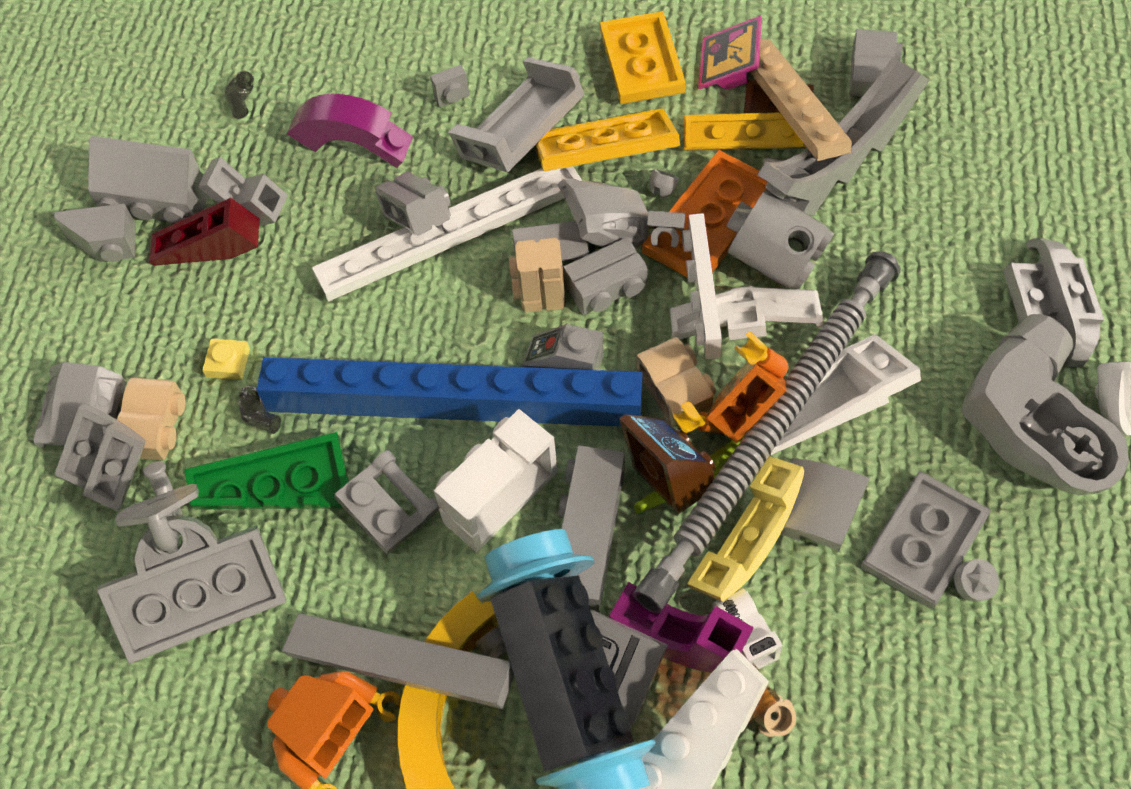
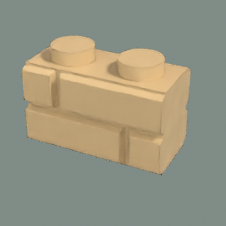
(538, 275)

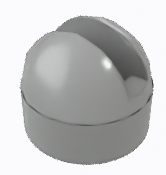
(662, 181)

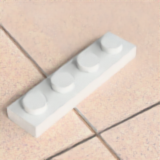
(703, 299)

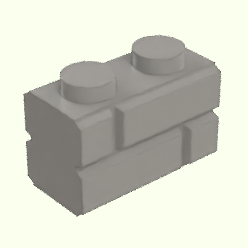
(414, 202)
(605, 276)

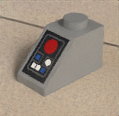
(566, 349)

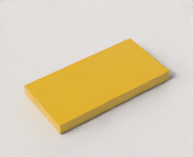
(606, 139)

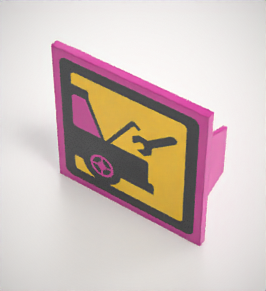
(730, 55)

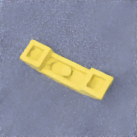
(754, 534)

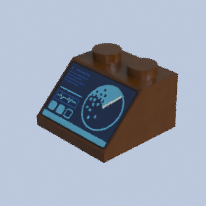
(667, 460)

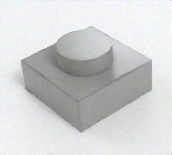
(450, 86)

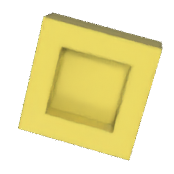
(226, 359)

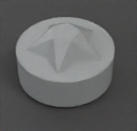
(976, 580)

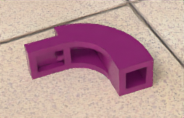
(352, 120)
(691, 639)

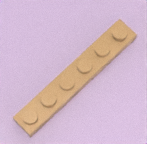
(799, 105)

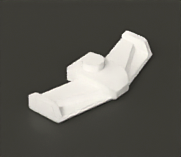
(749, 307)

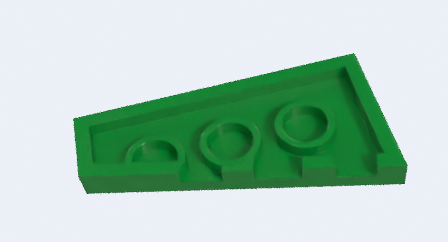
(279, 477)

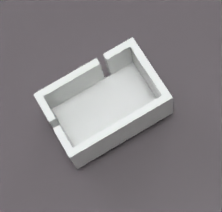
(496, 479)

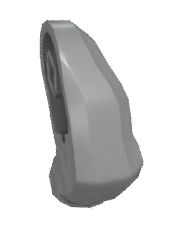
(1038, 421)

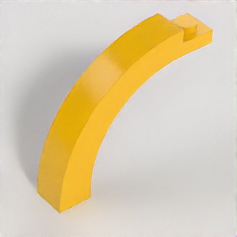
(422, 710)

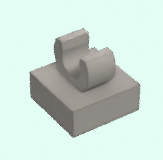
(665, 222)

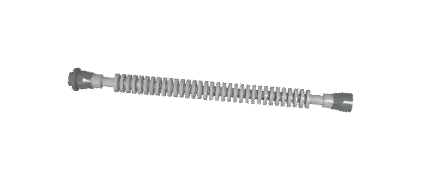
(765, 434)

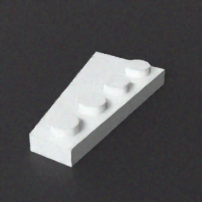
(704, 730)

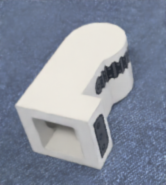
(762, 645)

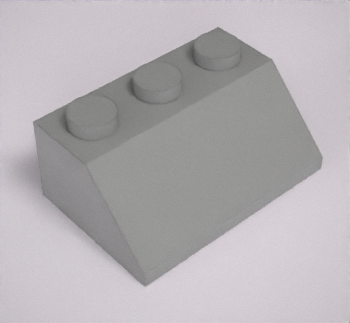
(147, 177)

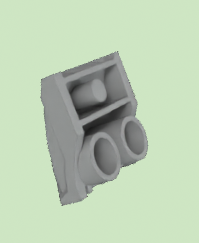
(606, 212)
(67, 390)

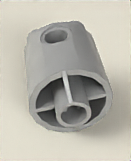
(768, 235)

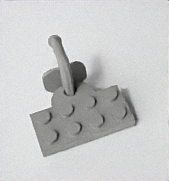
(189, 585)

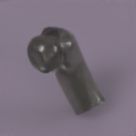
(237, 92)
(254, 412)

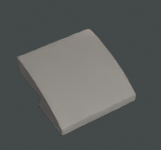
(100, 456)
(824, 503)

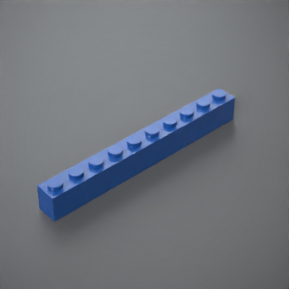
(448, 391)

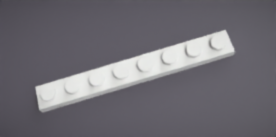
(466, 222)

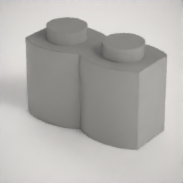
(870, 56)

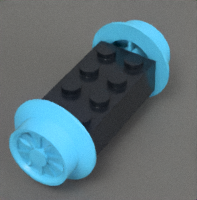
(562, 664)

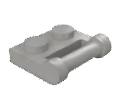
(375, 508)

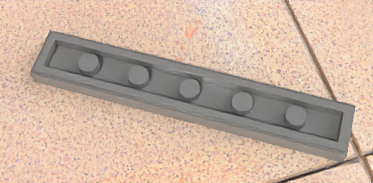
(401, 660)

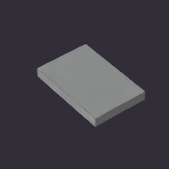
(925, 539)

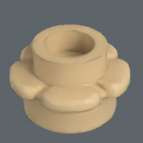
(782, 723)

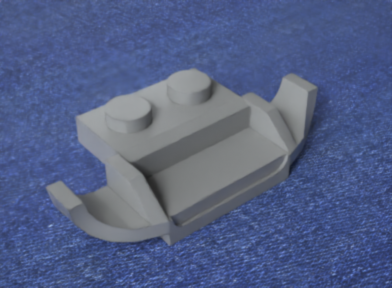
(1058, 289)

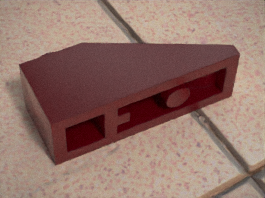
(207, 236)

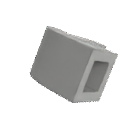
(254, 193)

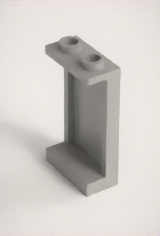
(522, 117)

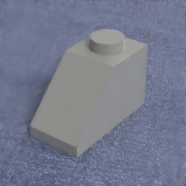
(100, 231)

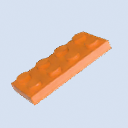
(717, 195)

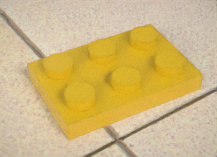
(642, 57)

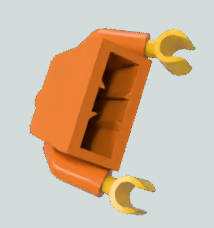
(744, 396)
(320, 721)

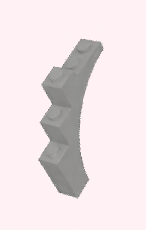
(869, 125)

